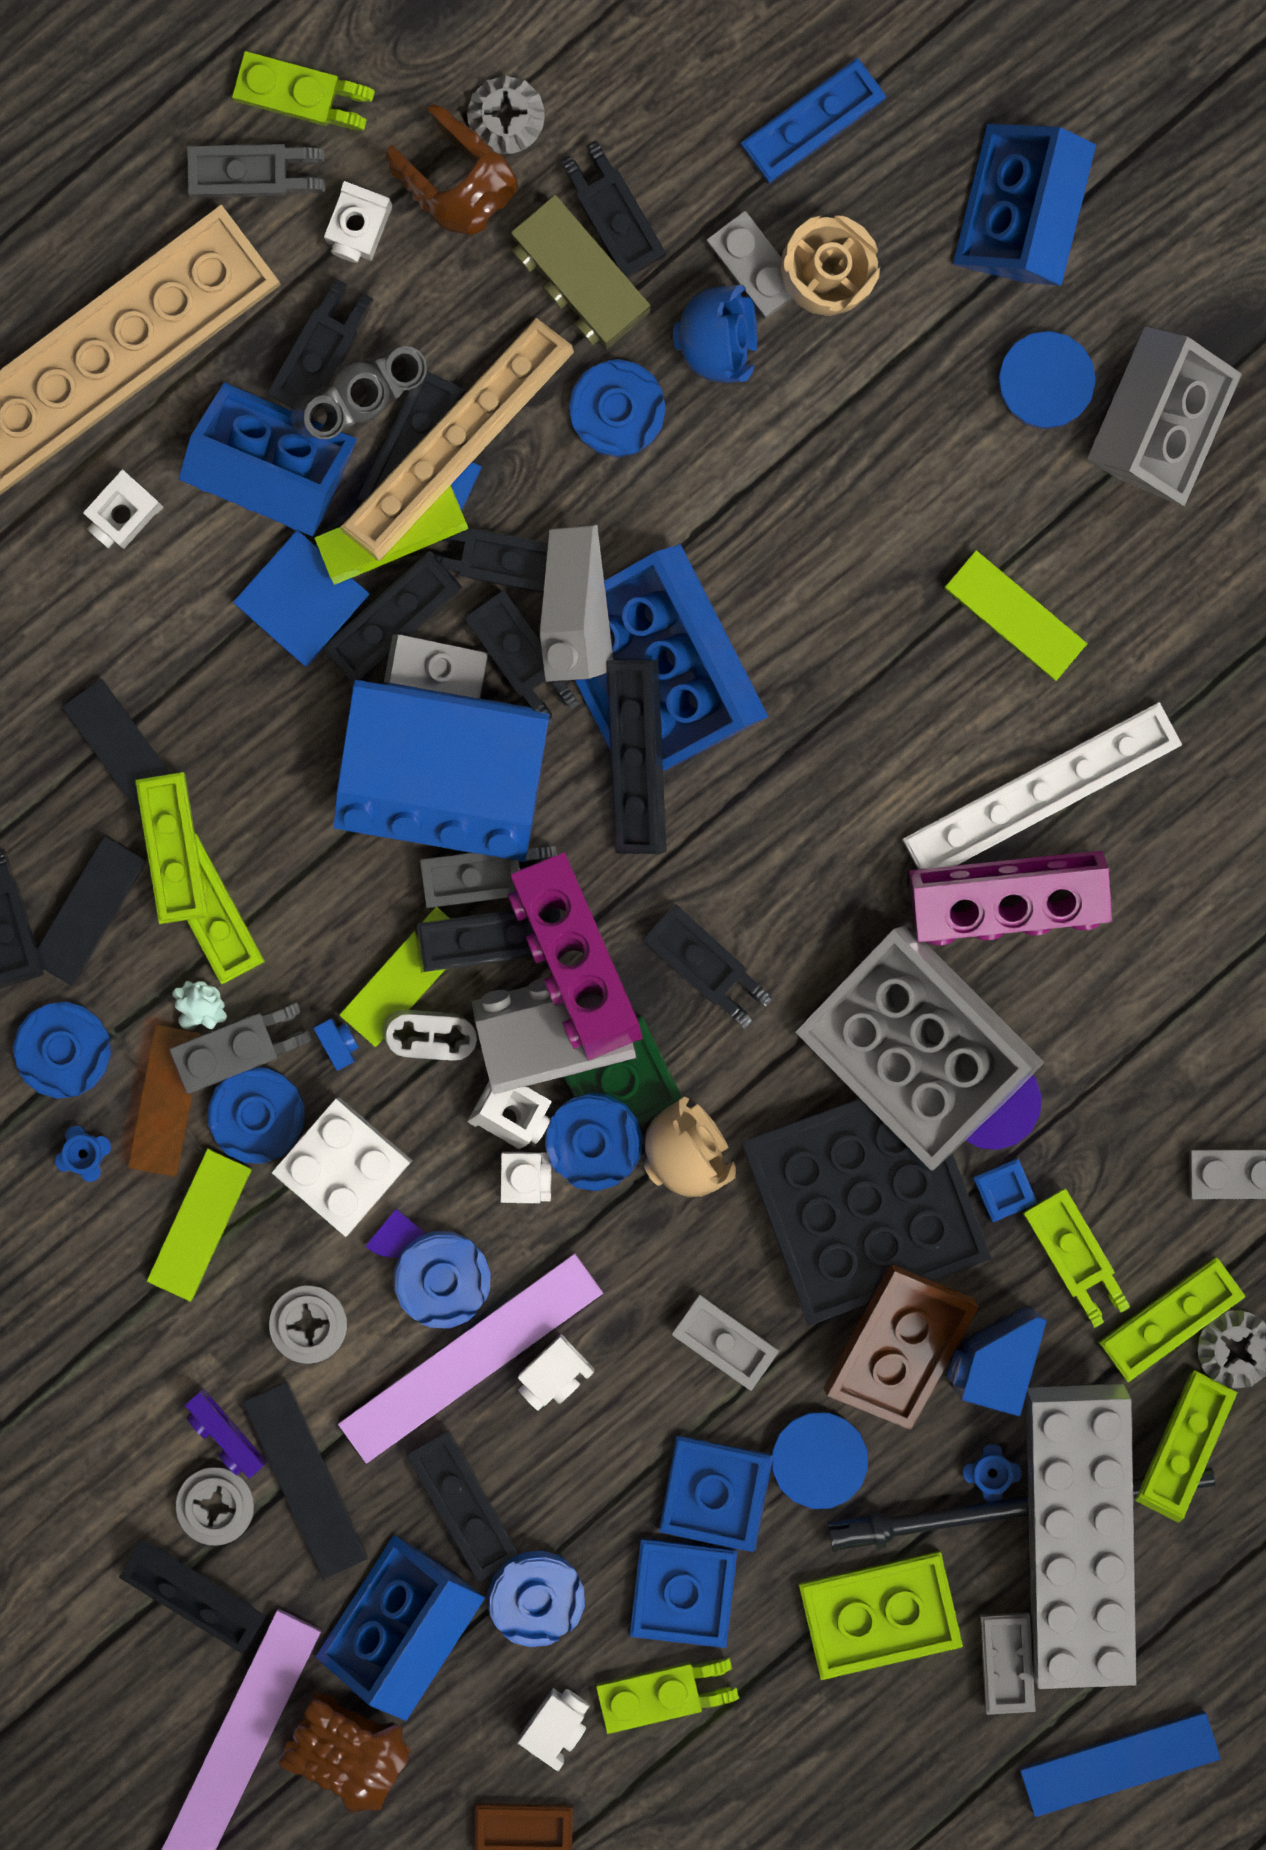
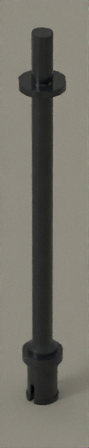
(882, 1528)

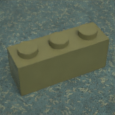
(578, 274)

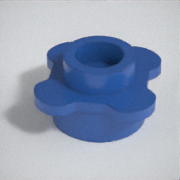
(69, 1157)
(1006, 1472)

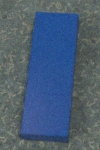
(813, 121)

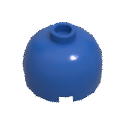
(716, 334)

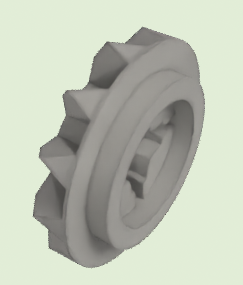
(523, 129)
(293, 1342)
(1214, 1353)
(194, 1516)

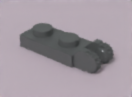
(249, 171)
(472, 876)
(233, 1048)

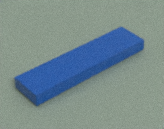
(1120, 1763)

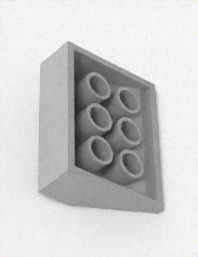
(919, 1046)

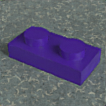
(210, 1419)

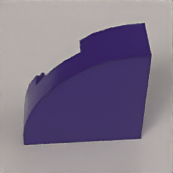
(394, 1235)

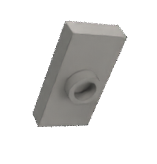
(435, 666)
(1007, 1663)

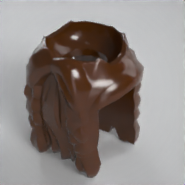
(473, 200)
(346, 1753)

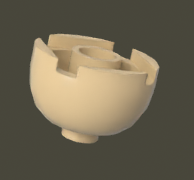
(829, 265)
(686, 1151)

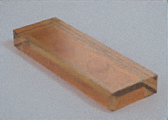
(162, 1109)

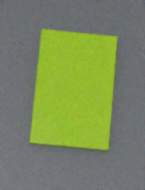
(880, 1615)

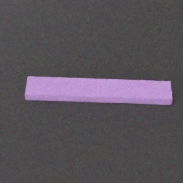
(470, 1358)
(243, 1734)

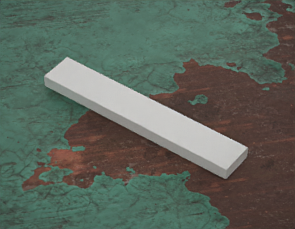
(1044, 790)

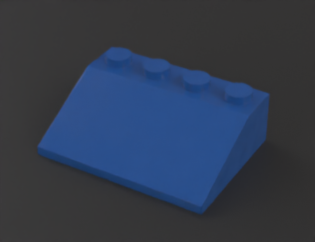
(666, 616)
(440, 770)

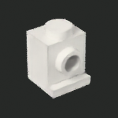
(361, 243)
(121, 492)
(529, 1110)
(525, 1177)
(553, 1373)
(554, 1727)

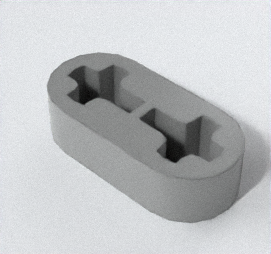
(428, 1046)

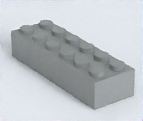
(1081, 1536)

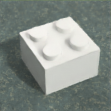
(342, 1166)

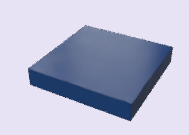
(298, 600)
(716, 1493)
(683, 1593)

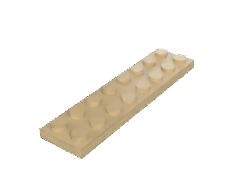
(126, 340)

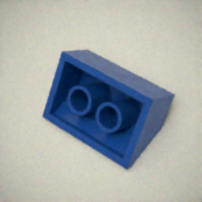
(1025, 203)
(259, 461)
(998, 1362)
(399, 1628)

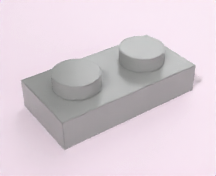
(751, 263)
(1227, 1174)
(725, 1342)

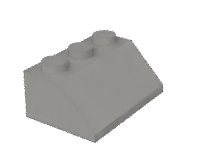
(1164, 415)
(526, 1038)

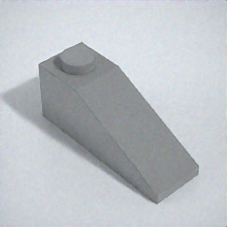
(574, 607)

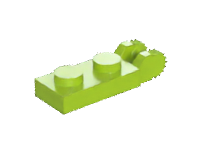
(297, 91)
(1074, 1252)
(661, 1694)

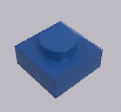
(338, 1043)

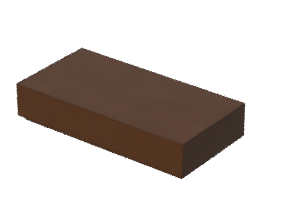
(523, 1826)

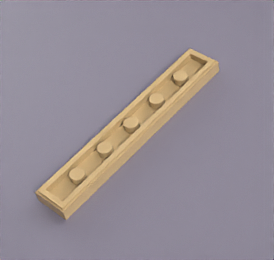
(457, 439)

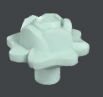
(199, 1005)

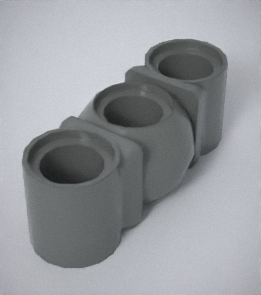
(380, 387)

